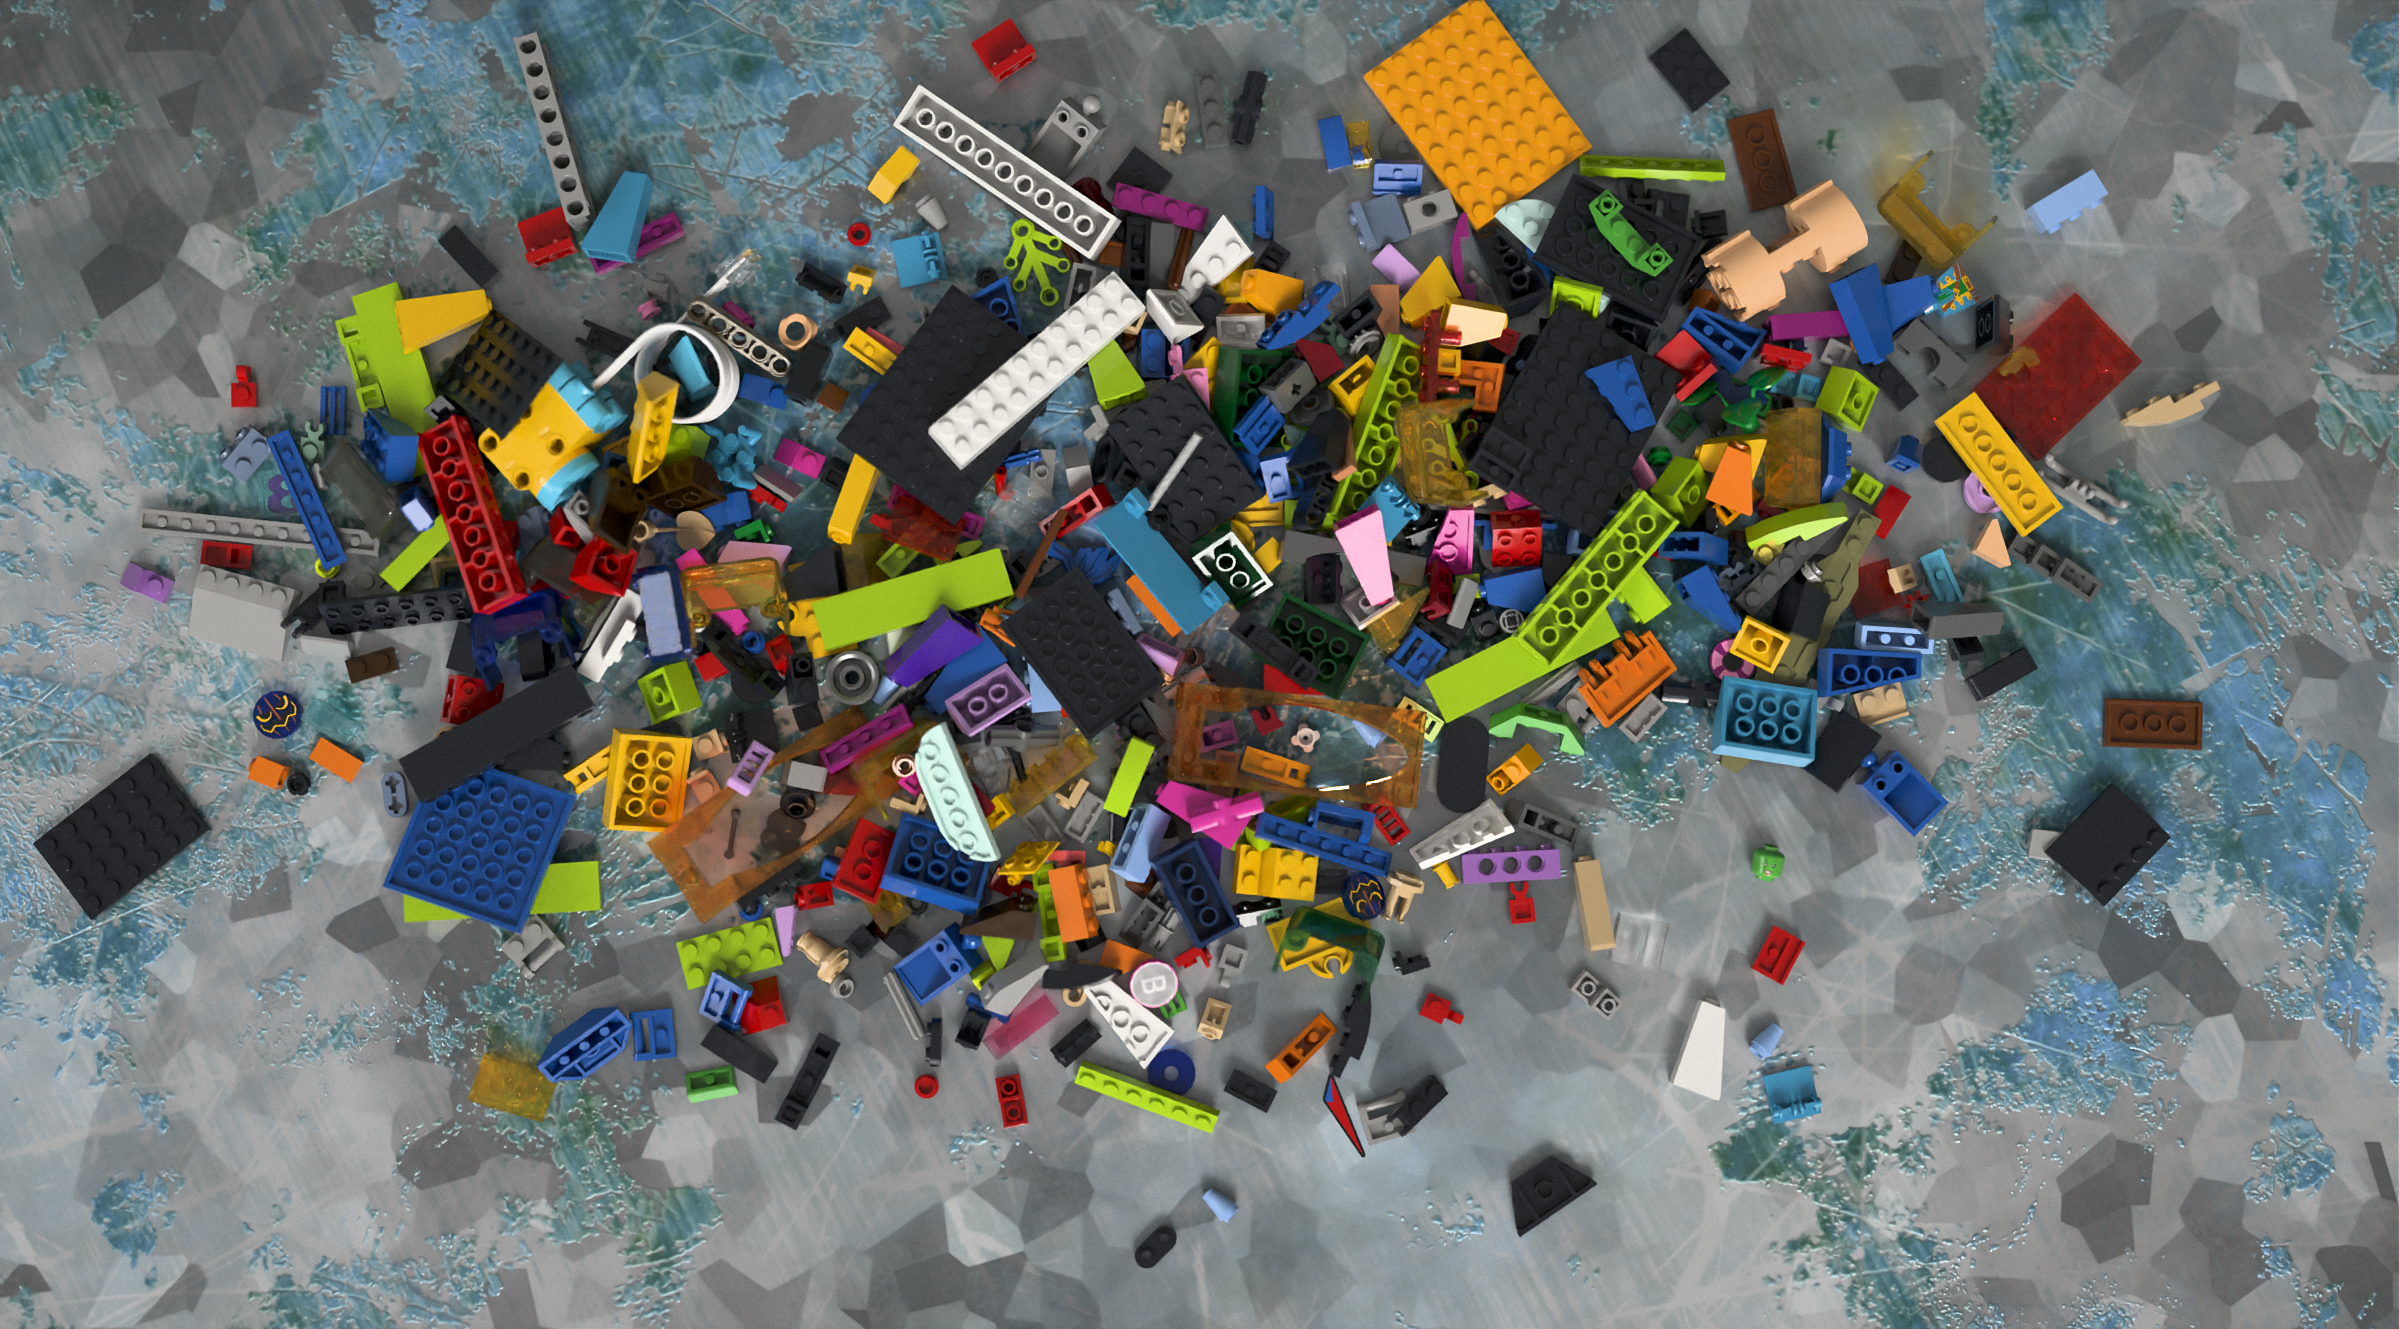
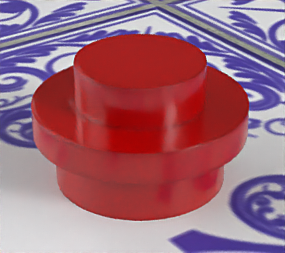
(926, 1086)

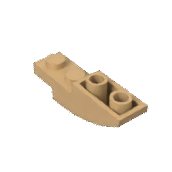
(2169, 410)

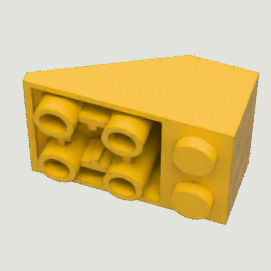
(1352, 385)

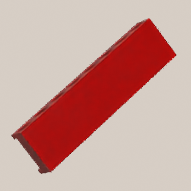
(471, 515)

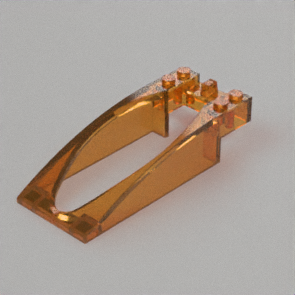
(1194, 699)
(711, 901)

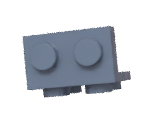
(1378, 222)

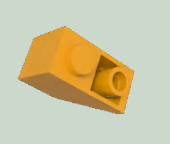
(1514, 769)

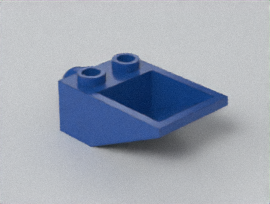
(1904, 793)
(939, 963)

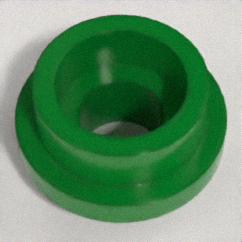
(1659, 456)

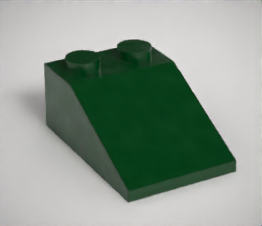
(1231, 563)

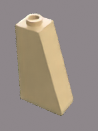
(1592, 904)

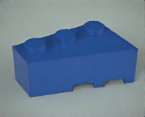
(1723, 338)

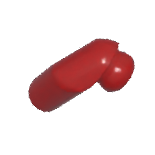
(1000, 479)

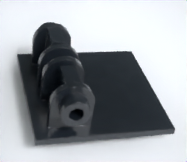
(750, 726)

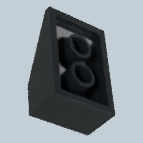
(1993, 327)

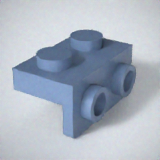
(245, 453)
(533, 525)

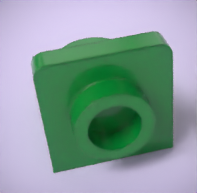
(750, 532)

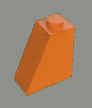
(1733, 479)

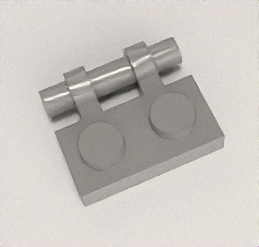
(1575, 707)

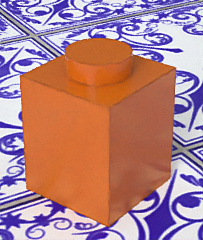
(268, 772)

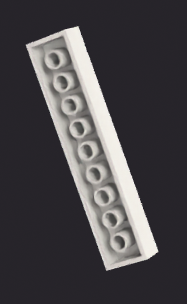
(1007, 173)
(1036, 370)

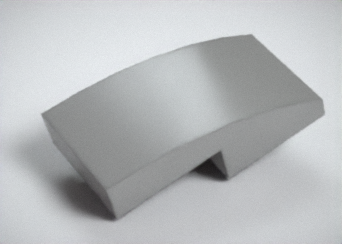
(1595, 995)

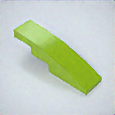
(1803, 522)

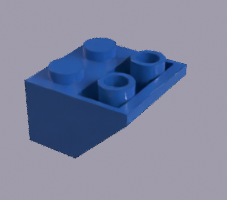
(1153, 355)

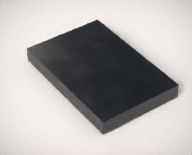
(1841, 751)

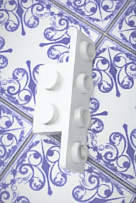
(612, 637)

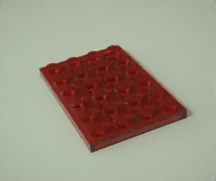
(2075, 372)

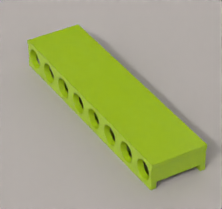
(404, 378)
(1374, 423)
(1595, 579)
(911, 599)
(1503, 670)
(564, 889)

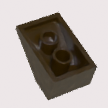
(1006, 919)

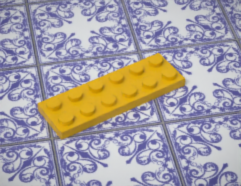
(1998, 464)

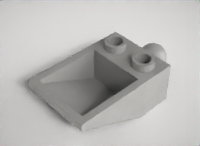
(1061, 141)

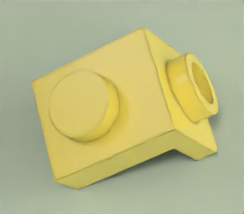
(1767, 552)

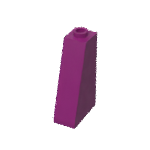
(1804, 327)

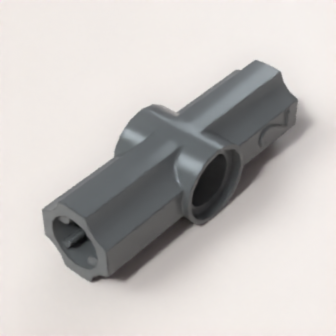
(1021, 735)

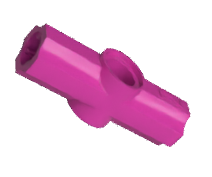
(1225, 811)

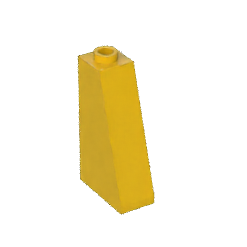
(438, 316)
(852, 500)

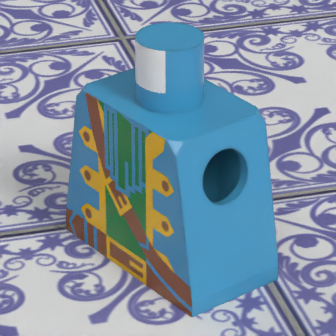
(1956, 293)

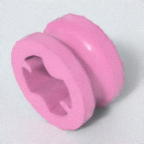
(649, 309)

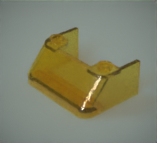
(1920, 226)
(1427, 454)
(734, 587)
(870, 767)

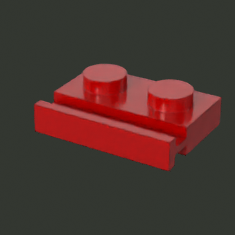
(1777, 955)

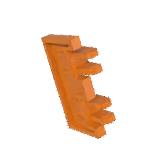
(1629, 679)

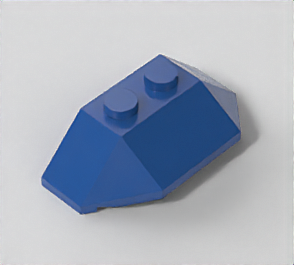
(1833, 458)
(585, 1045)

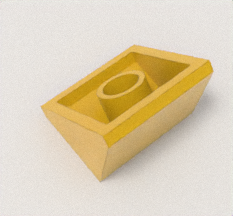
(1760, 644)

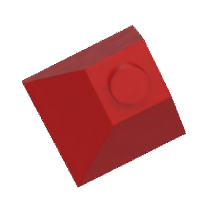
(603, 568)
(764, 1008)

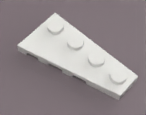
(1214, 260)
(1462, 835)
(1133, 1022)

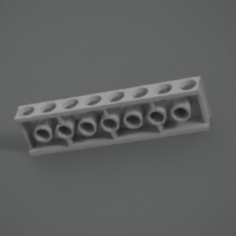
(556, 131)

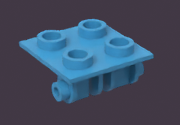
(919, 259)
(1394, 506)
(1792, 1094)

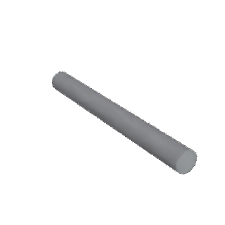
(1174, 469)

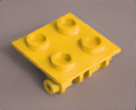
(1027, 860)

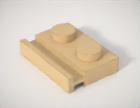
(1880, 704)

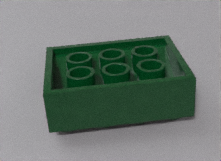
(1237, 383)
(1321, 640)

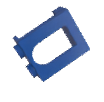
(1343, 817)

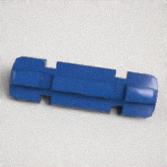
(1022, 458)
(974, 1001)

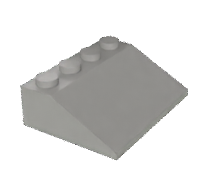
(242, 612)

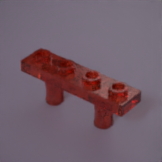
(1430, 349)

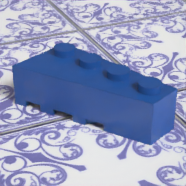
(1001, 302)

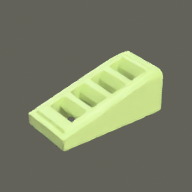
(1439, 723)

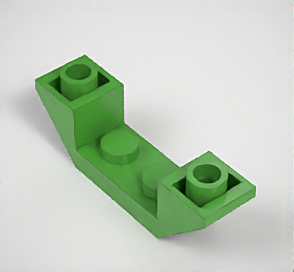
(1625, 238)
(1504, 725)

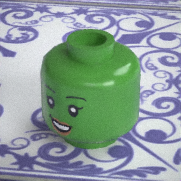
(1767, 862)

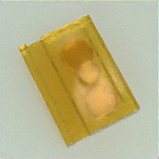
(889, 909)

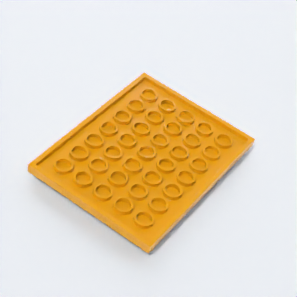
(1477, 111)

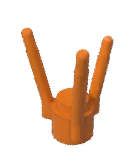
(992, 619)

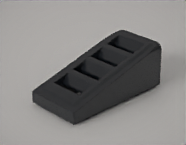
(1266, 254)

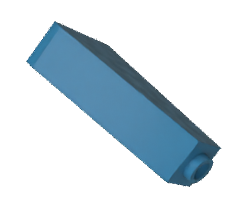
(621, 220)

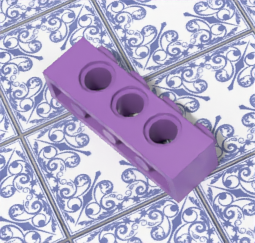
(1548, 868)

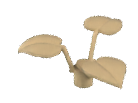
(692, 531)

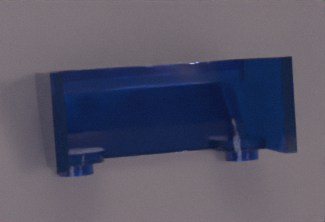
(540, 610)
(663, 613)

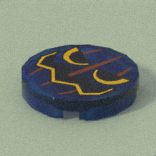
(278, 715)
(1363, 896)

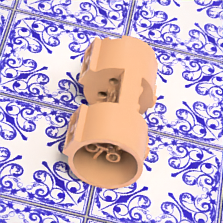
(1821, 229)

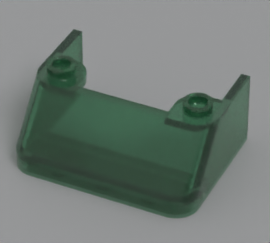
(1309, 922)

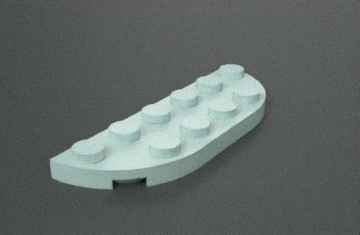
(1528, 222)
(953, 796)

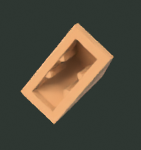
(1991, 545)

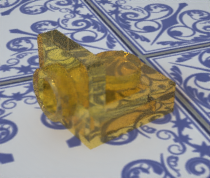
(2014, 361)

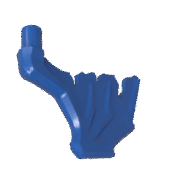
(1090, 563)

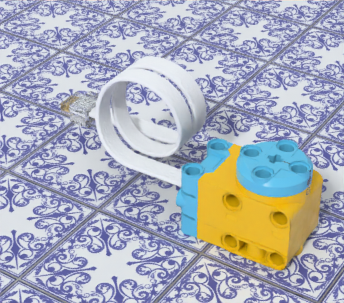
(575, 412)

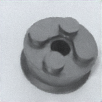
(837, 674)

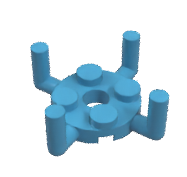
(728, 445)

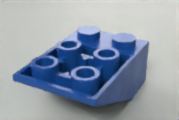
(389, 446)
(1704, 596)

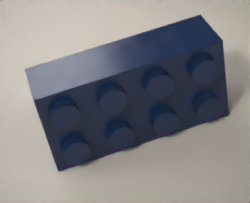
(1194, 893)

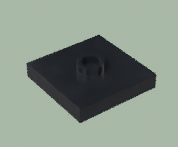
(1140, 172)

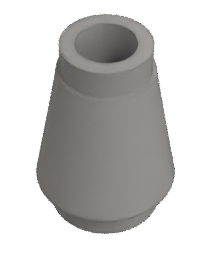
(931, 210)

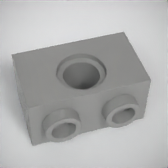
(1418, 221)

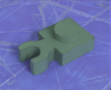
(1334, 337)
(312, 445)

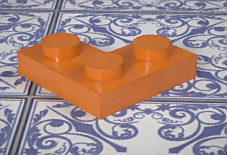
(1488, 382)

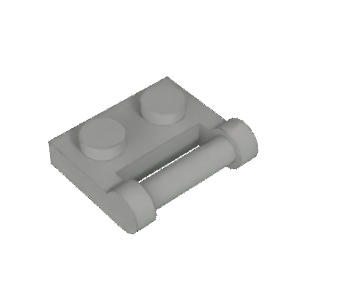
(523, 944)
(1379, 1128)

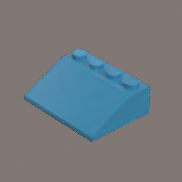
(1765, 722)

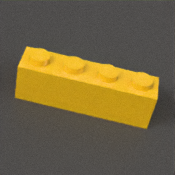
(651, 425)

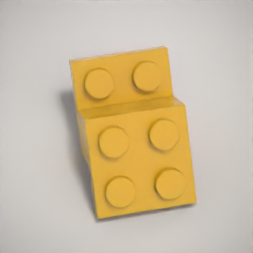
(1274, 873)

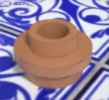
(904, 771)

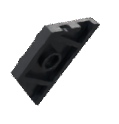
(1545, 1191)

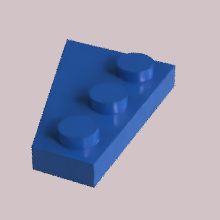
(1624, 390)

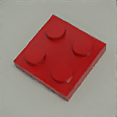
(1772, 355)

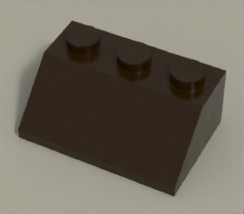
(684, 487)

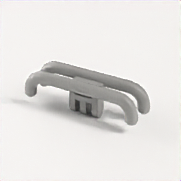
(2079, 490)

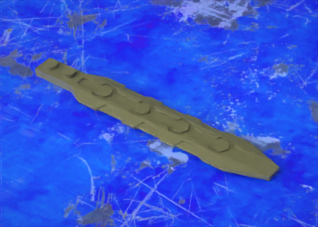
(1839, 581)

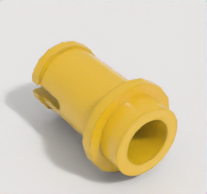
(1445, 873)

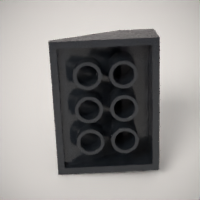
(2107, 845)

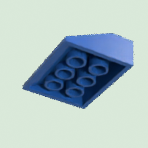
(931, 869)

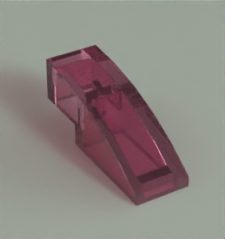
(1020, 1027)

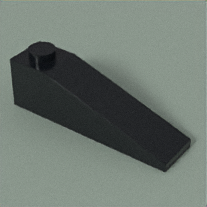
(1514, 277)

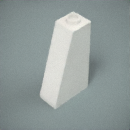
(1701, 1052)

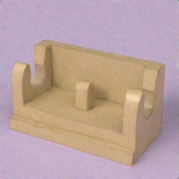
(1103, 889)

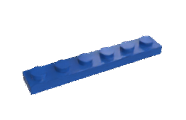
(307, 499)
(1323, 844)

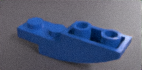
(1293, 324)

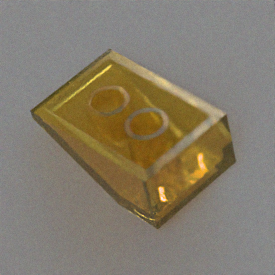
(1392, 626)
(512, 1087)

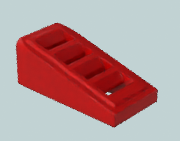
(1397, 836)

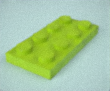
(731, 950)

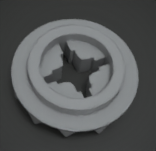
(1369, 339)

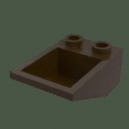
(615, 506)

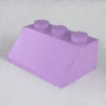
(987, 700)

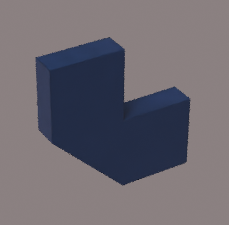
(1728, 391)

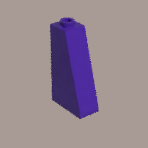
(931, 646)

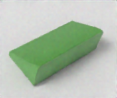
(711, 1084)

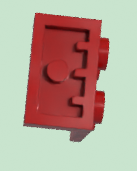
(1003, 50)
(547, 237)
(1689, 359)
(1516, 538)
(467, 698)

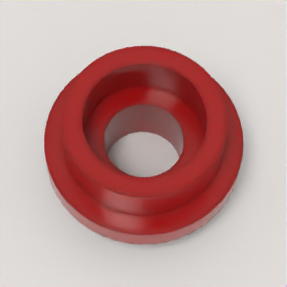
(853, 229)

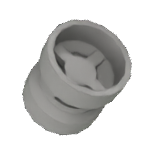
(1510, 621)

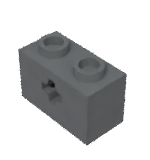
(1288, 384)

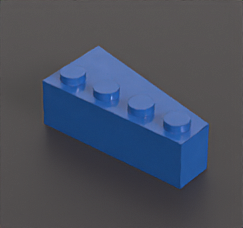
(1855, 670)

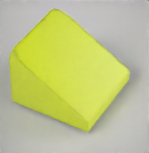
(982, 973)

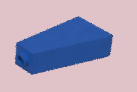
(1864, 313)
(964, 672)

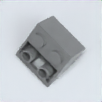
(1082, 280)

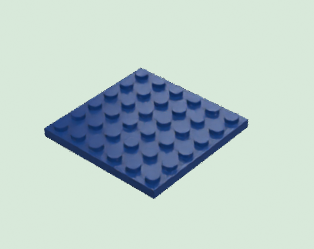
(482, 848)

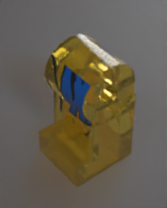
(1360, 144)

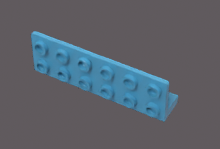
(1159, 564)

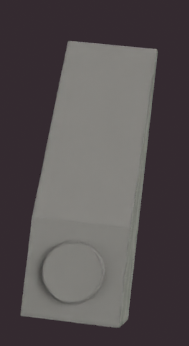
(1012, 983)

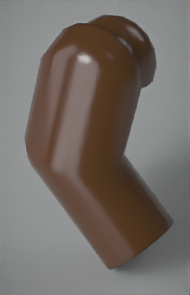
(1128, 342)

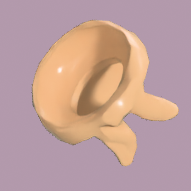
(810, 331)

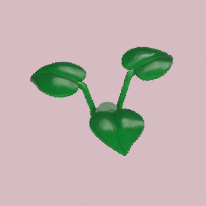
(1742, 412)

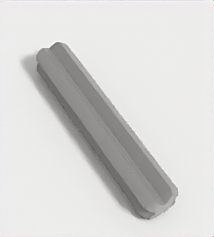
(1552, 684)
(904, 1005)

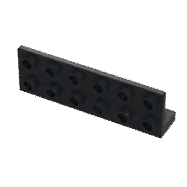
(395, 609)

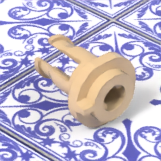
(1404, 885)
(828, 959)

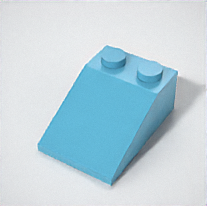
(692, 370)

